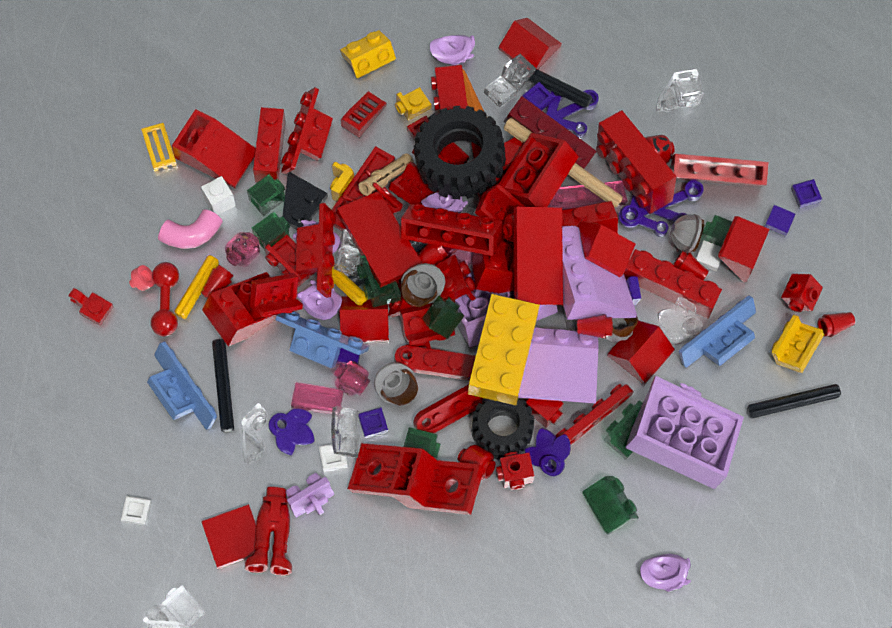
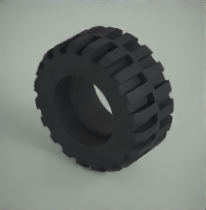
(454, 126)

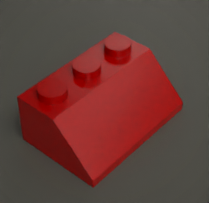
(539, 170)

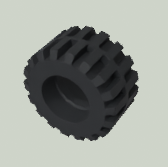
(500, 444)

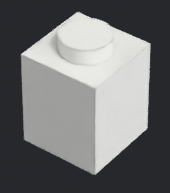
(218, 196)

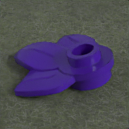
(295, 430)
(549, 448)

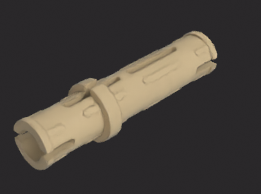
(366, 187)

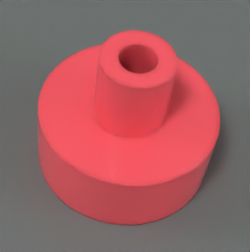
(141, 278)

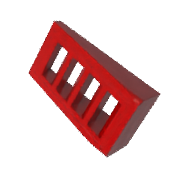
(358, 129)

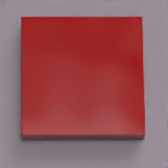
(231, 536)

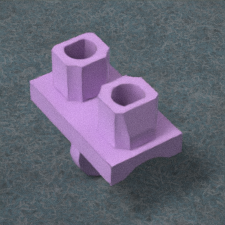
(311, 497)

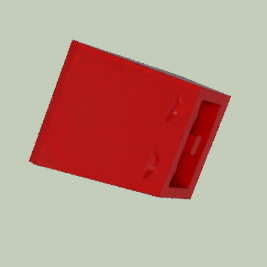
(213, 148)
(495, 272)
(231, 314)

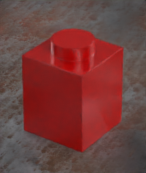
(546, 410)

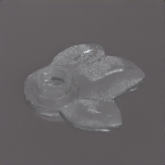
(677, 320)

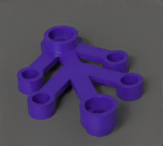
(569, 110)
(639, 213)

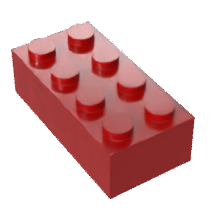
(635, 162)

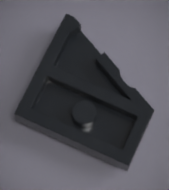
(301, 200)

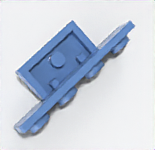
(723, 337)
(319, 342)
(177, 389)

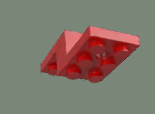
(416, 478)

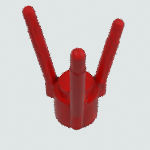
(392, 202)

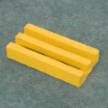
(163, 163)

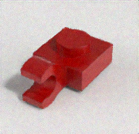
(93, 308)

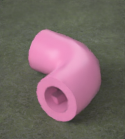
(190, 235)

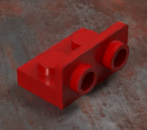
(415, 329)

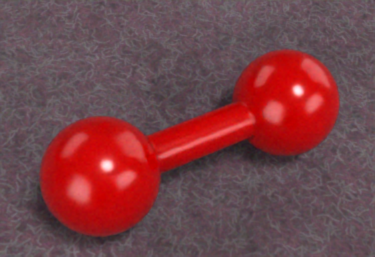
(164, 321)

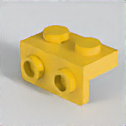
(368, 53)
(796, 344)

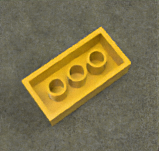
(503, 349)

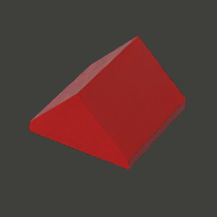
(529, 41)
(743, 246)
(605, 247)
(364, 320)
(643, 351)

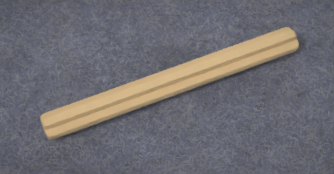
(576, 172)

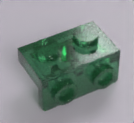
(378, 296)
(619, 432)
(610, 503)

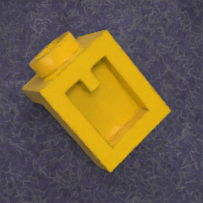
(412, 104)
(344, 176)

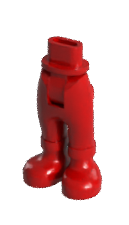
(274, 518)

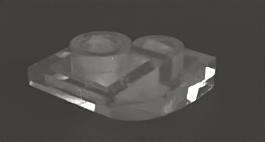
(348, 255)
(343, 432)

